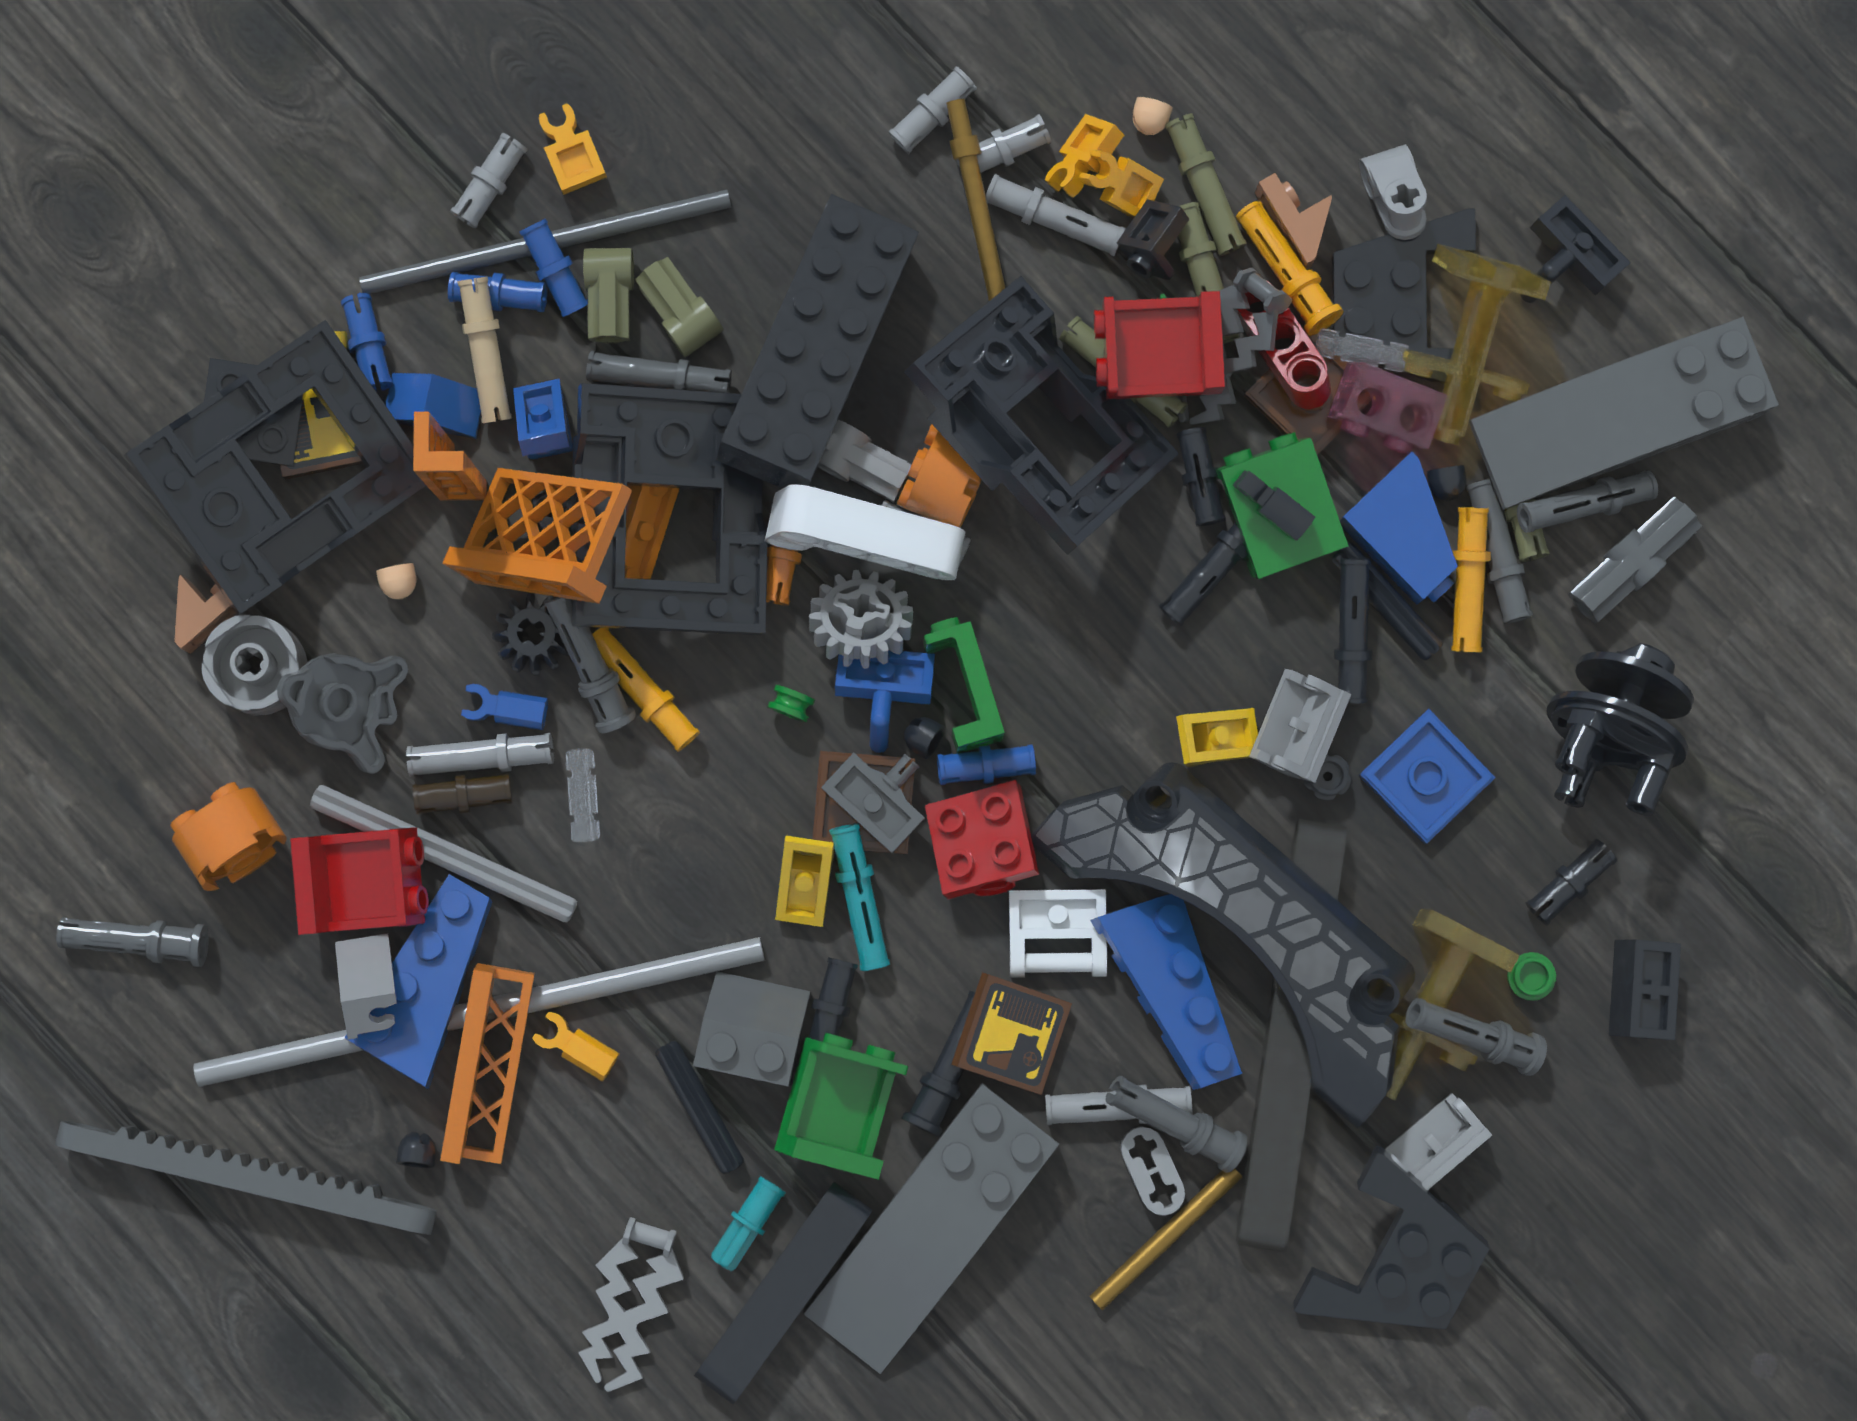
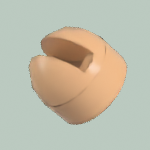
(1151, 115)
(397, 580)

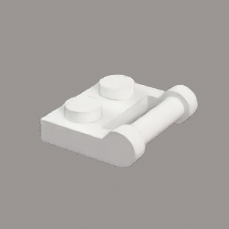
(1056, 916)

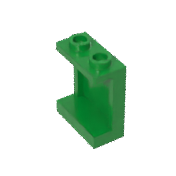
(1297, 472)
(988, 725)
(838, 1105)

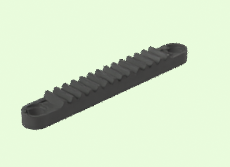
(245, 1175)

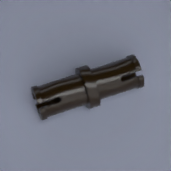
(462, 794)

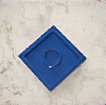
(1426, 776)

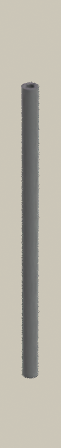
(565, 237)

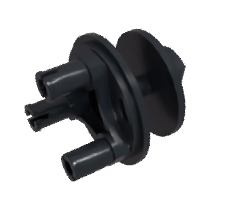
(1621, 723)

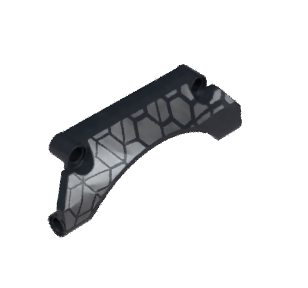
(1300, 932)

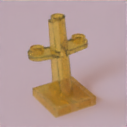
(1487, 290)
(1457, 952)

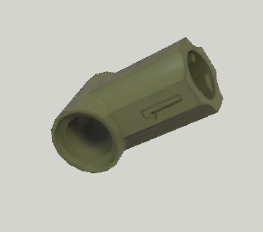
(608, 281)
(684, 316)

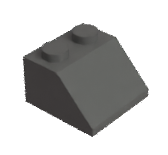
(752, 1029)

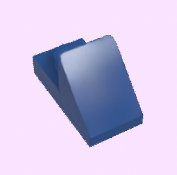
(542, 420)

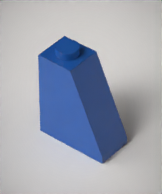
(1404, 532)

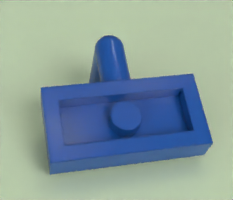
(902, 679)

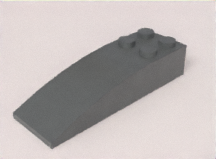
(1624, 413)
(931, 1228)

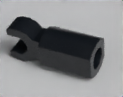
(1275, 505)

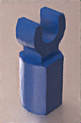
(509, 708)

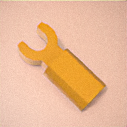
(579, 1048)

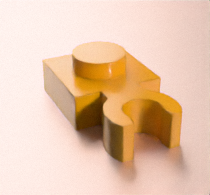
(1087, 136)
(572, 156)
(1124, 181)

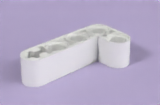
(864, 530)

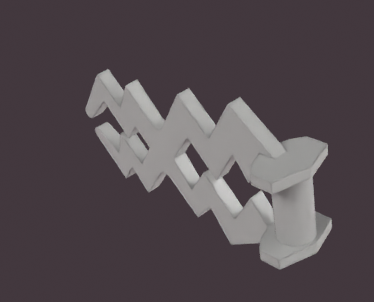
(626, 1321)

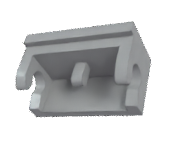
(1300, 725)
(365, 983)
(1439, 1141)

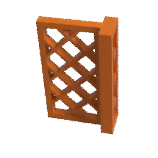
(529, 567)

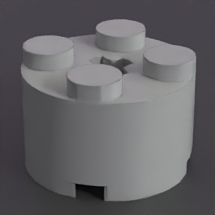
(228, 658)

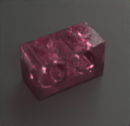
(1389, 397)

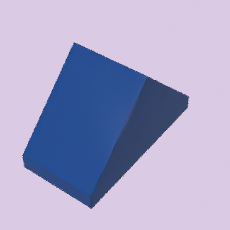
(449, 402)

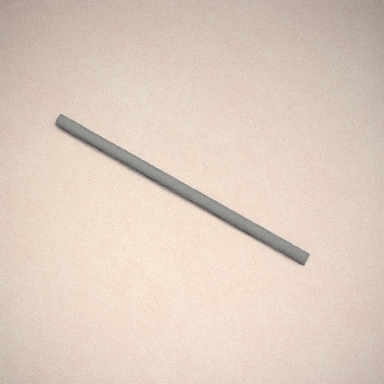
(542, 998)

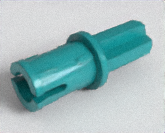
(747, 1224)

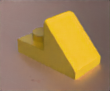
(1217, 736)
(804, 881)

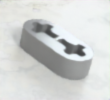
(1141, 1175)

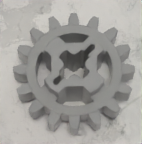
(860, 619)

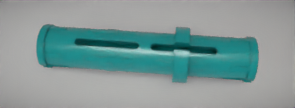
(870, 949)

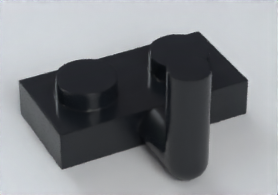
(1577, 247)

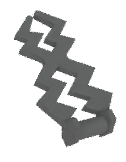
(1231, 299)

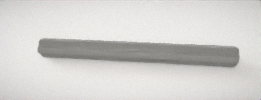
(449, 855)

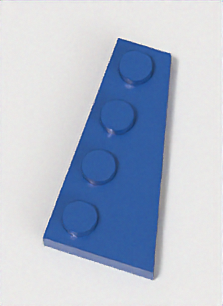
(1169, 972)
(429, 982)

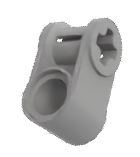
(1396, 191)

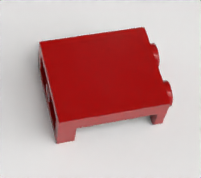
(1160, 346)
(358, 880)

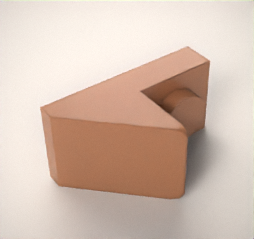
(1300, 229)
(198, 616)

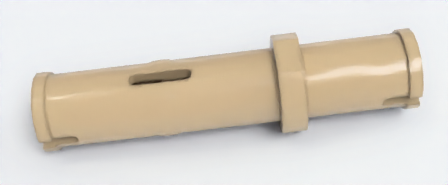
(484, 349)

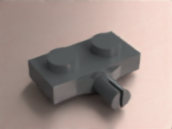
(876, 799)

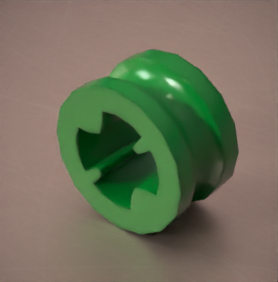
(791, 703)

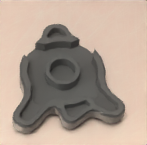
(341, 702)

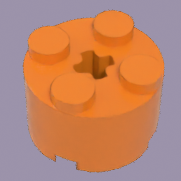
(943, 483)
(227, 836)

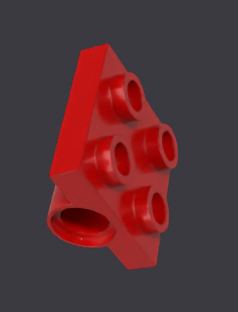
(982, 841)

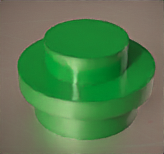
(1532, 976)

